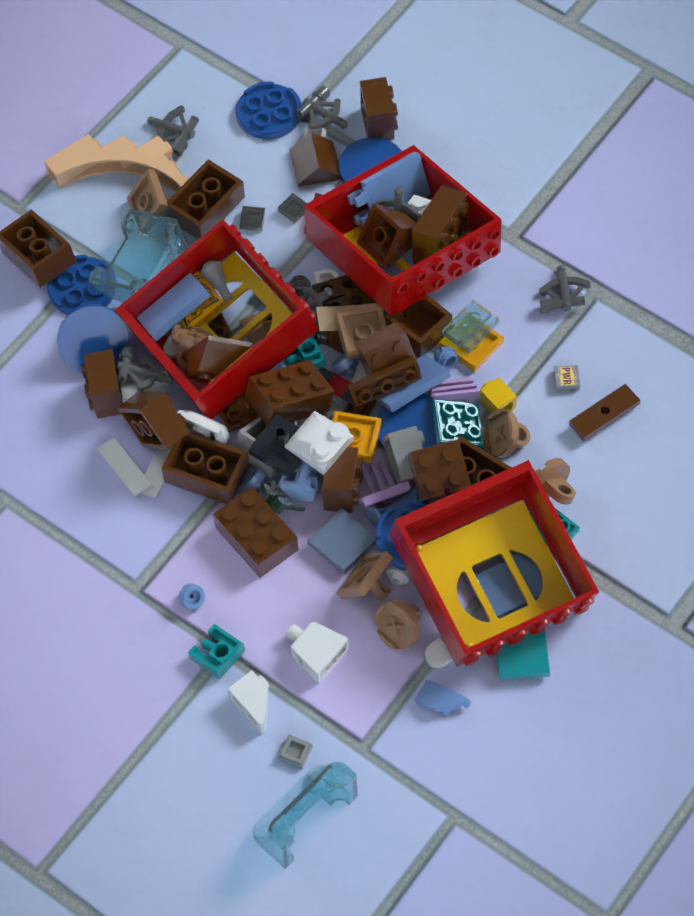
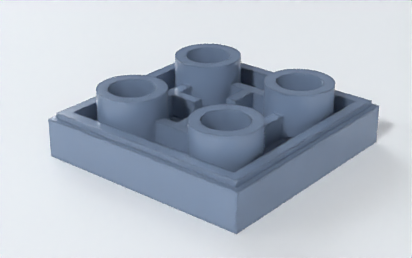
(342, 540)

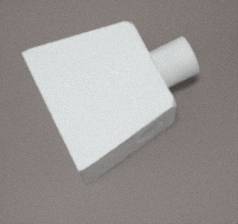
(317, 649)

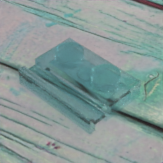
(470, 326)

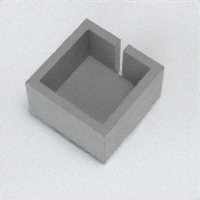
(397, 447)

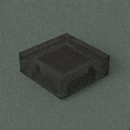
(292, 208)
(252, 218)

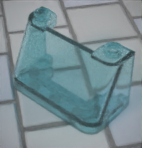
(147, 249)
(276, 827)

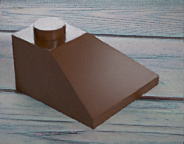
(386, 234)
(213, 356)

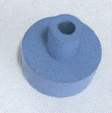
(342, 364)
(254, 479)
(191, 596)

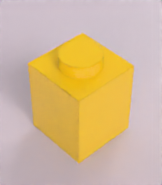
(496, 396)

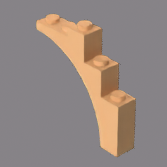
(120, 156)

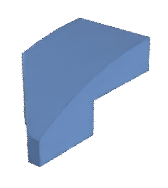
(440, 698)

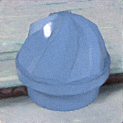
(446, 357)

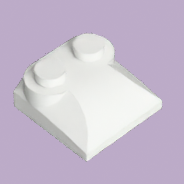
(205, 427)
(320, 442)

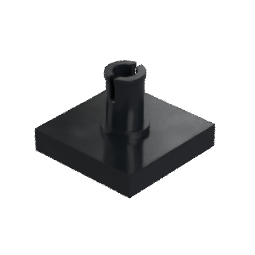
(271, 446)

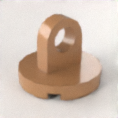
(187, 339)
(503, 434)
(554, 481)
(398, 624)

